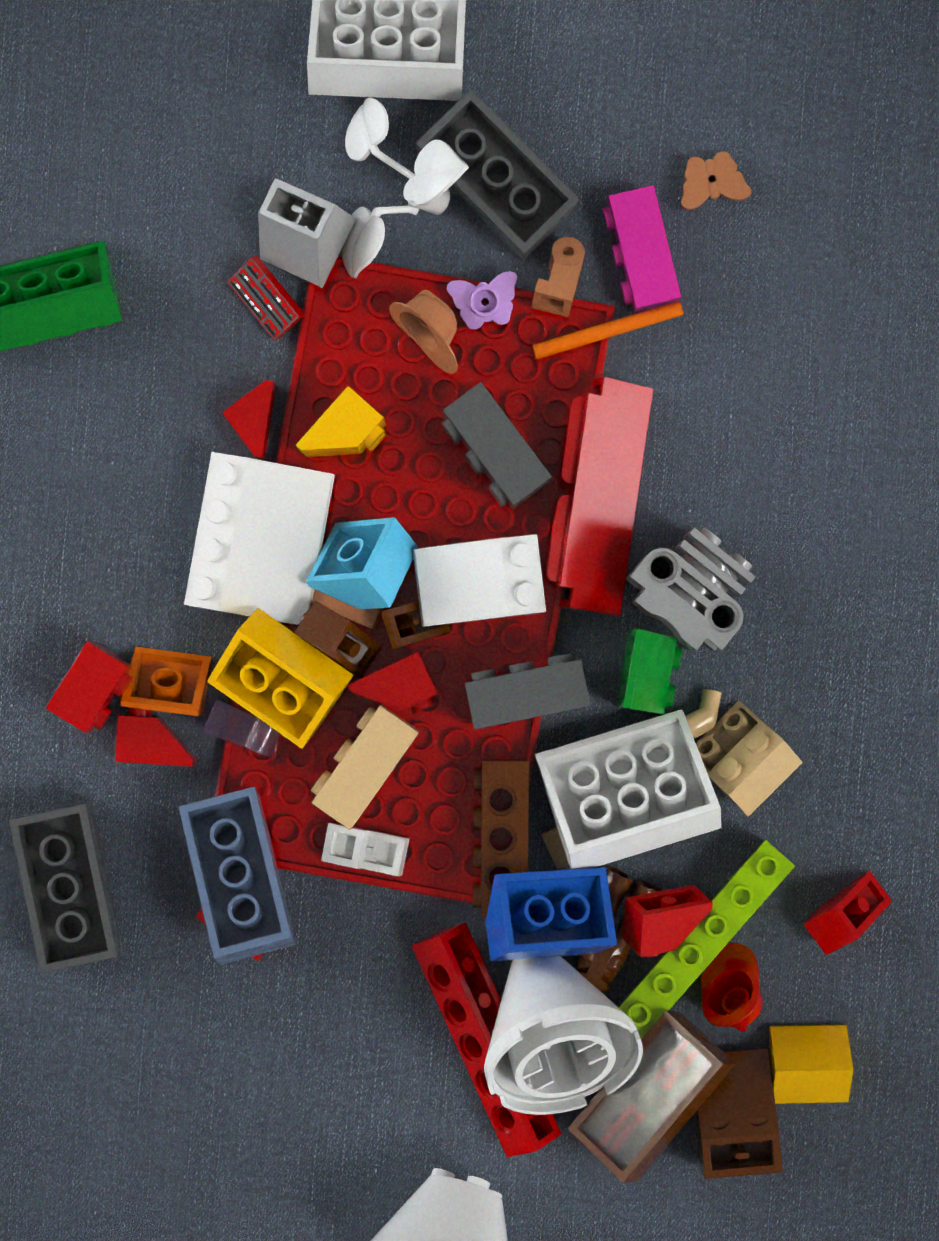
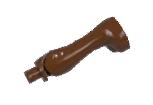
(604, 966)

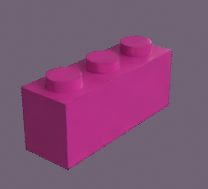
(641, 249)

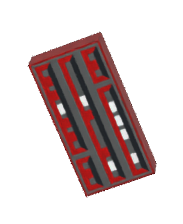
(265, 297)

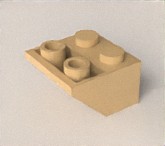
(746, 758)

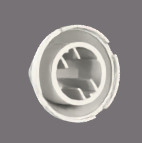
(557, 1040)

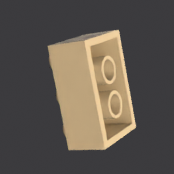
(363, 765)

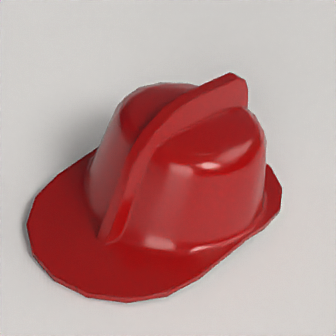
(732, 988)

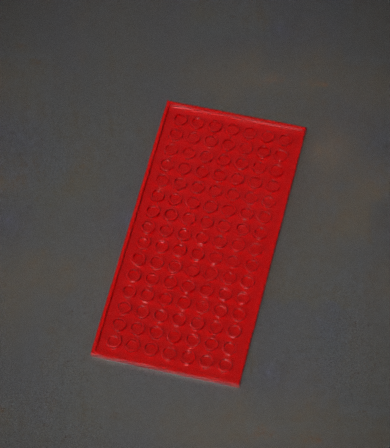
(438, 502)

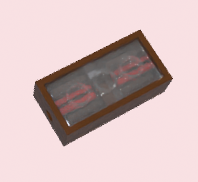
(650, 1109)

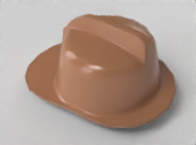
(430, 326)

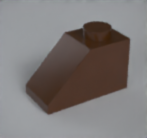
(337, 639)

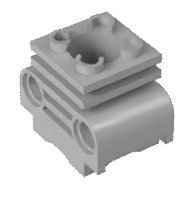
(693, 589)

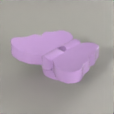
(498, 293)

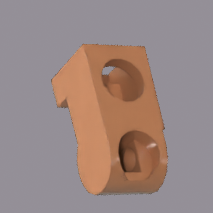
(565, 269)

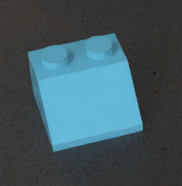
(363, 562)

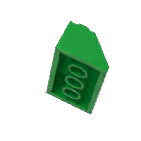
(57, 295)

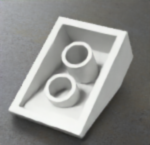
(479, 580)

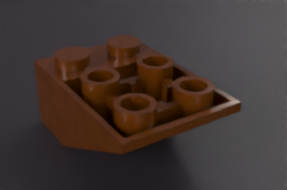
(740, 1121)

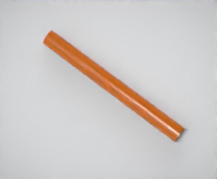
(608, 329)

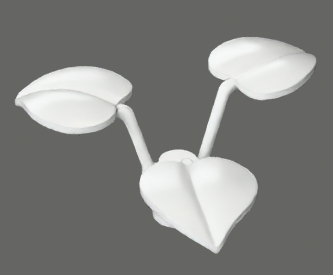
(428, 189)

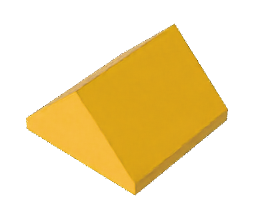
(810, 1063)

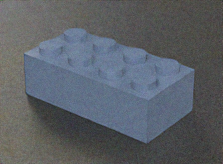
(237, 875)

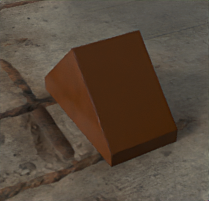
(405, 626)

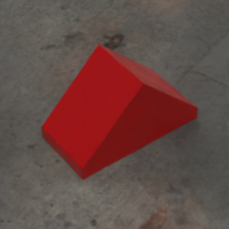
(253, 416)

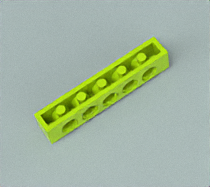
(729, 912)

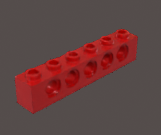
(470, 1011)

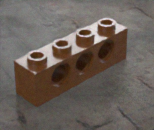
(514, 777)

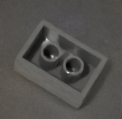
(494, 447)
(527, 691)

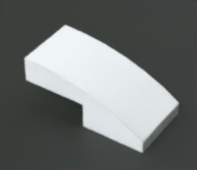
(365, 849)

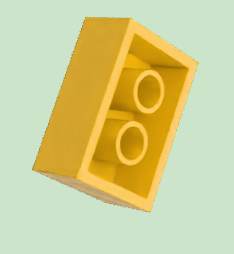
(279, 677)

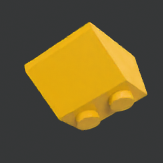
(344, 428)

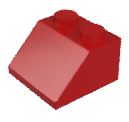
(90, 687)

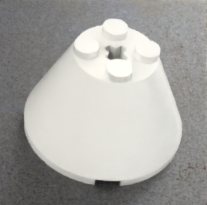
(448, 1211)

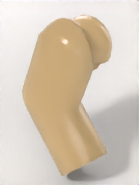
(706, 716)

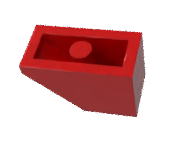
(399, 685)
(149, 741)
(848, 913)
(663, 919)

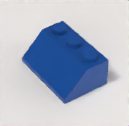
(550, 914)

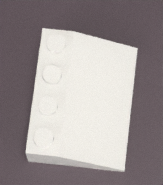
(387, 48)
(258, 537)
(629, 791)

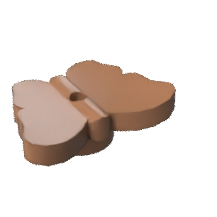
(727, 182)

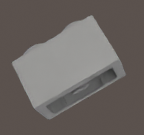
(301, 232)

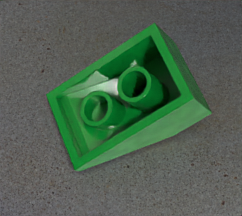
(648, 671)

